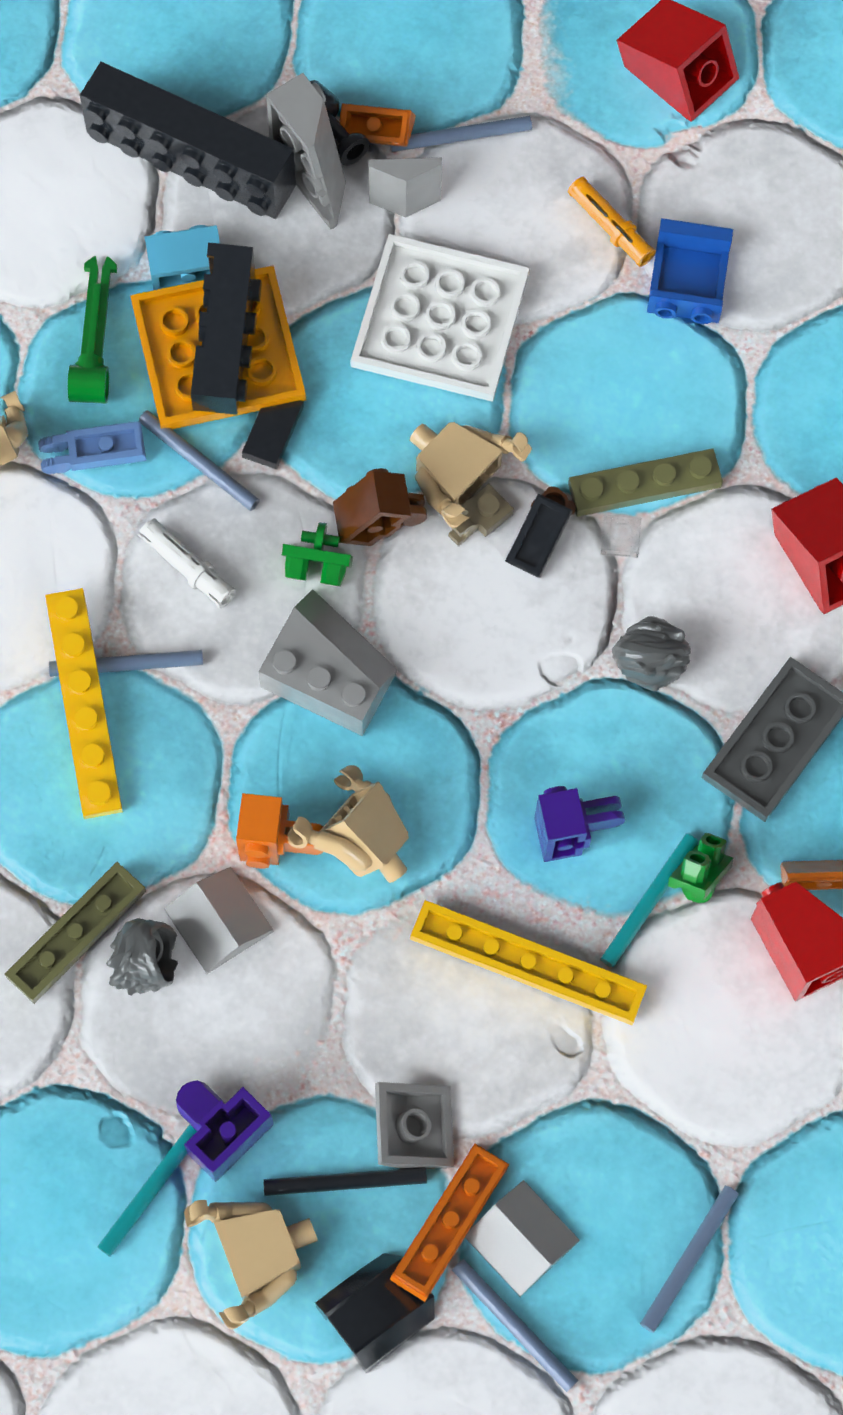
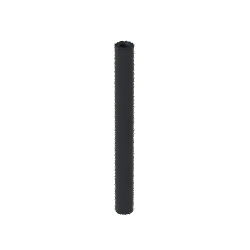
(345, 1181)

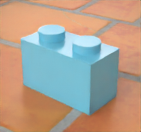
(179, 255)

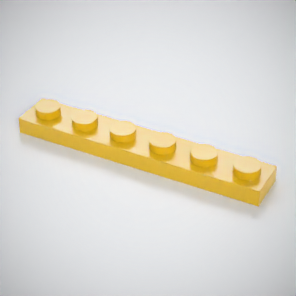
(83, 703)
(528, 962)

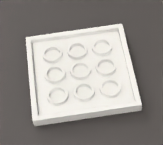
(440, 317)

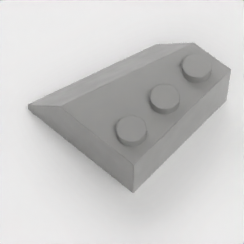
(301, 121)
(326, 666)

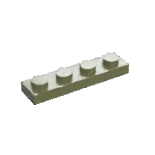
(645, 482)
(75, 932)

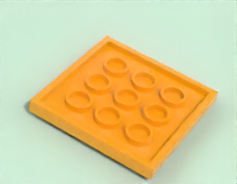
(169, 338)

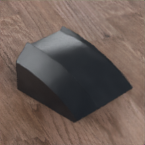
(375, 1312)

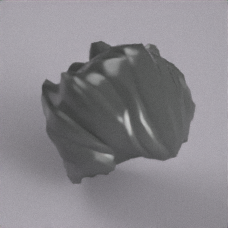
(652, 653)
(143, 956)

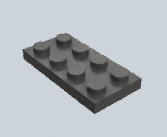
(776, 739)

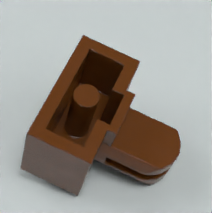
(377, 508)

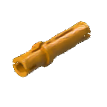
(639, 249)

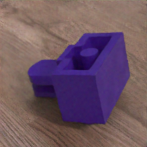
(566, 821)
(222, 1128)

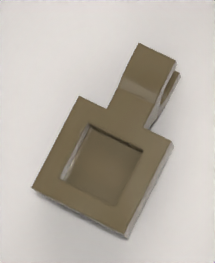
(486, 513)

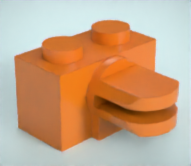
(264, 831)

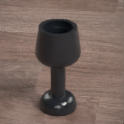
(351, 146)

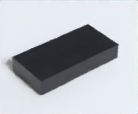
(272, 433)
(539, 536)

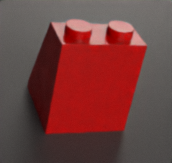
(680, 56)
(813, 540)
(800, 937)

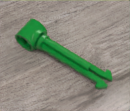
(89, 376)

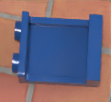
(689, 271)

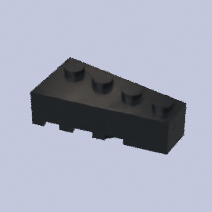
(225, 329)

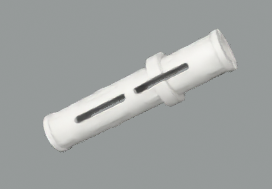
(199, 573)

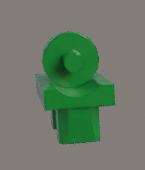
(333, 563)
(702, 869)

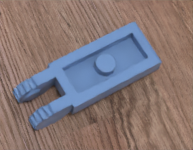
(94, 447)

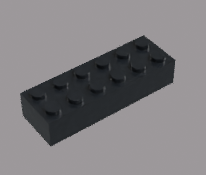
(188, 140)

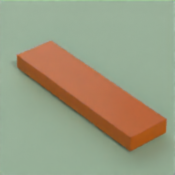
(449, 1222)

